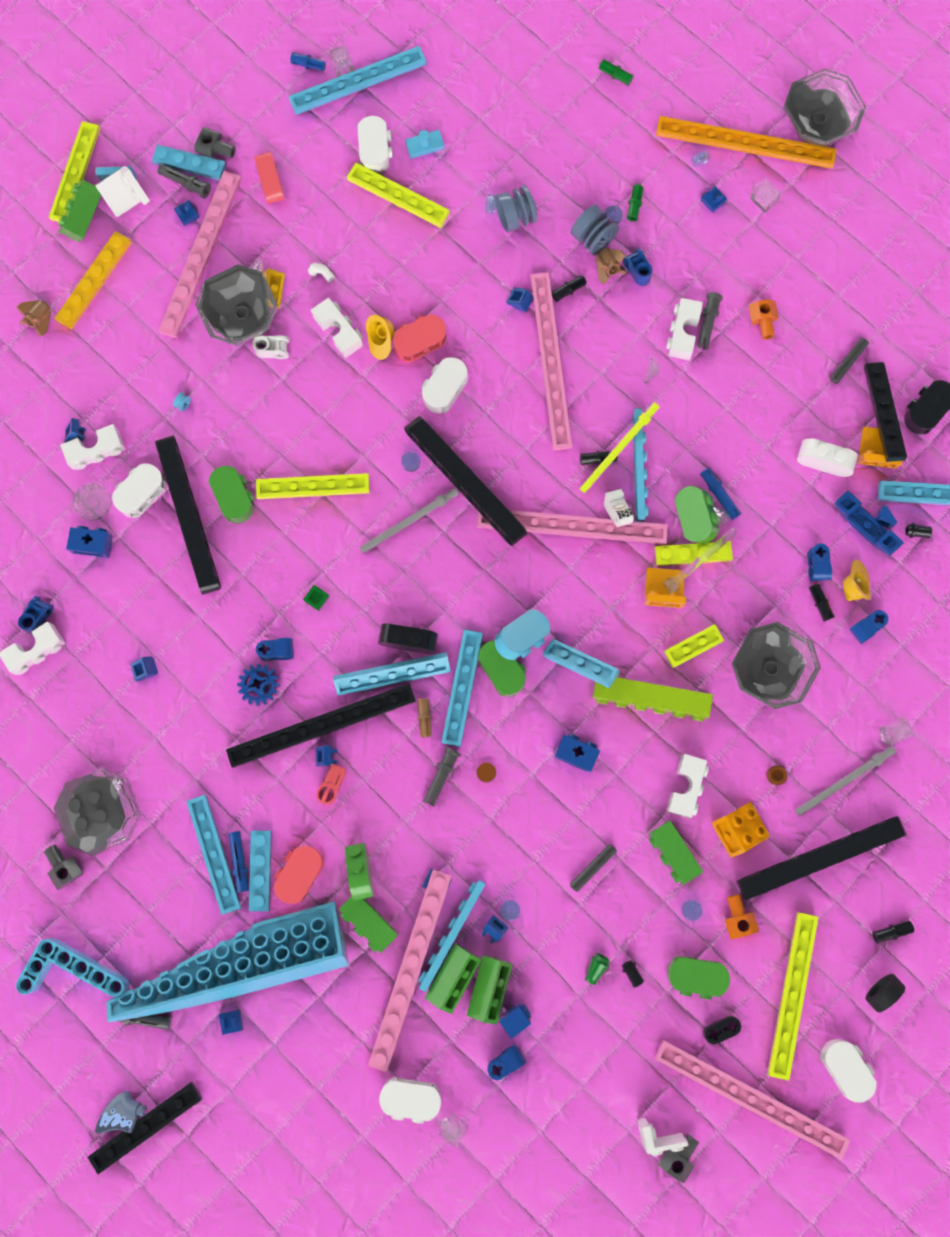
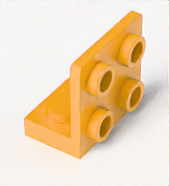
(871, 450)
(657, 594)
(740, 830)

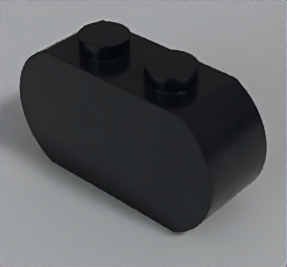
(928, 408)
(407, 638)

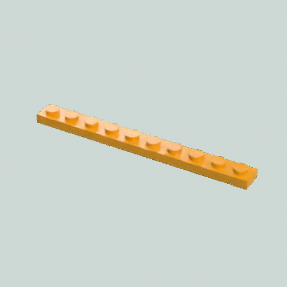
(746, 142)

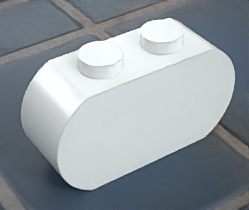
(373, 144)
(444, 385)
(827, 457)
(139, 490)
(848, 1070)
(410, 1100)

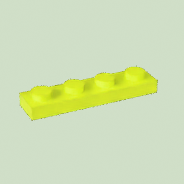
(687, 553)

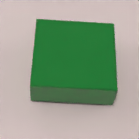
(316, 598)

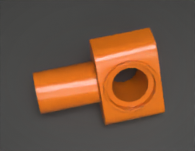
(764, 320)
(738, 914)

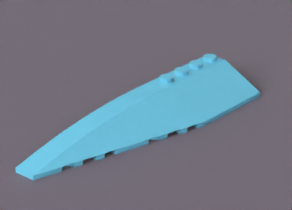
(251, 961)

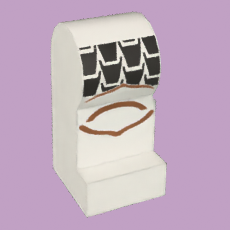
(618, 508)

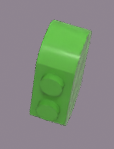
(231, 494)
(697, 514)
(504, 674)
(359, 871)
(698, 977)

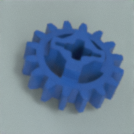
(250, 687)

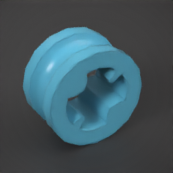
(181, 401)

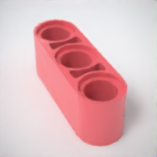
(269, 177)

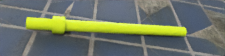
(643, 420)

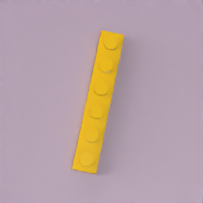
(93, 280)

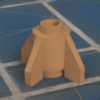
(609, 263)
(36, 314)

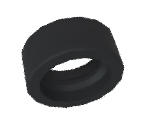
(885, 993)

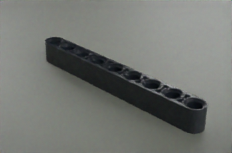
(465, 481)
(188, 515)
(821, 857)

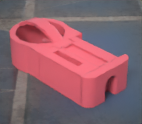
(332, 781)

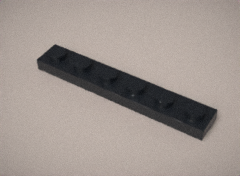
(885, 412)
(145, 1127)

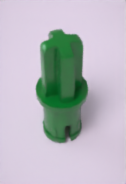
(616, 72)
(635, 203)

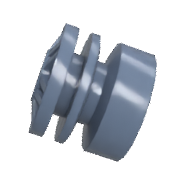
(519, 207)
(594, 229)

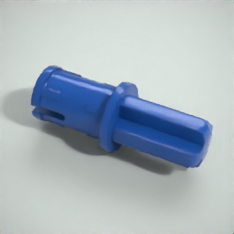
(307, 62)

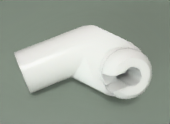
(322, 269)

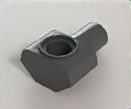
(216, 145)
(59, 863)
(687, 1166)

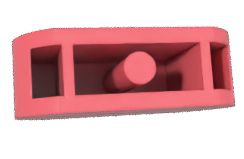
(419, 337)
(298, 874)

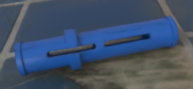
(720, 493)
(238, 861)

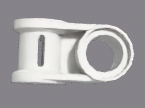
(272, 347)

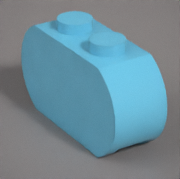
(522, 635)

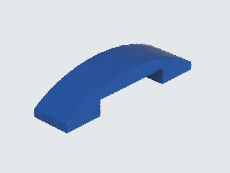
(866, 525)

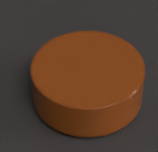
(486, 772)
(776, 775)

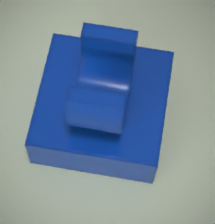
(713, 199)
(186, 213)
(74, 431)
(323, 756)
(495, 929)
(231, 1022)

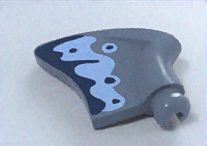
(120, 1114)

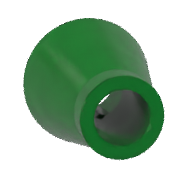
(597, 968)

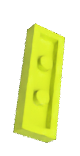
(693, 646)

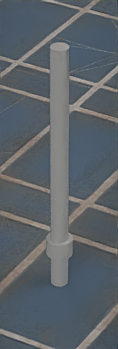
(440, 501)
(876, 760)

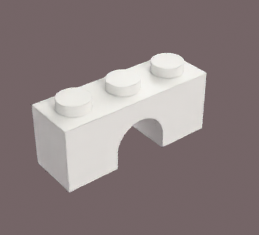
(328, 315)
(681, 343)
(108, 444)
(46, 641)
(694, 770)

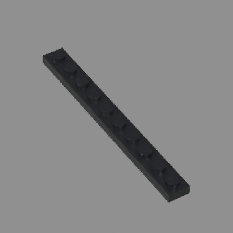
(320, 725)

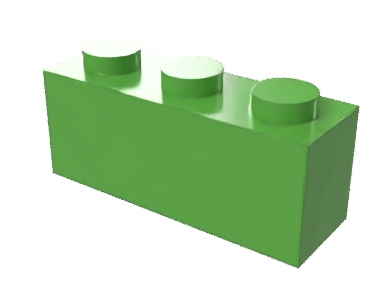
(79, 210)
(674, 853)
(368, 923)
(452, 978)
(489, 989)

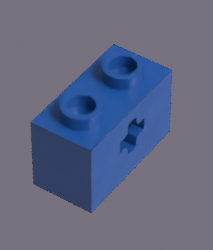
(98, 547)
(584, 762)
(515, 1019)

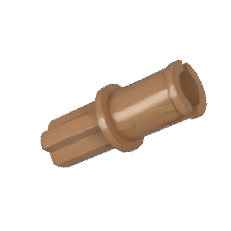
(424, 718)

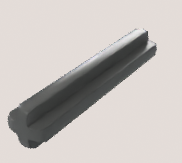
(849, 360)
(592, 868)

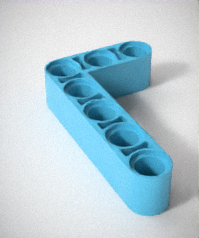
(72, 966)

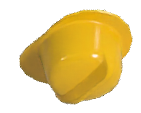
(380, 333)
(857, 583)

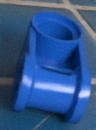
(636, 264)
(819, 566)
(35, 613)
(867, 627)
(277, 649)
(509, 1060)

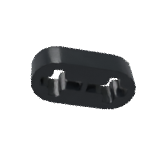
(724, 1034)

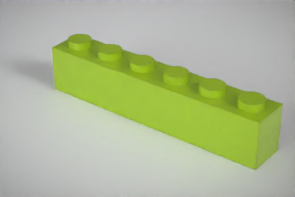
(655, 697)

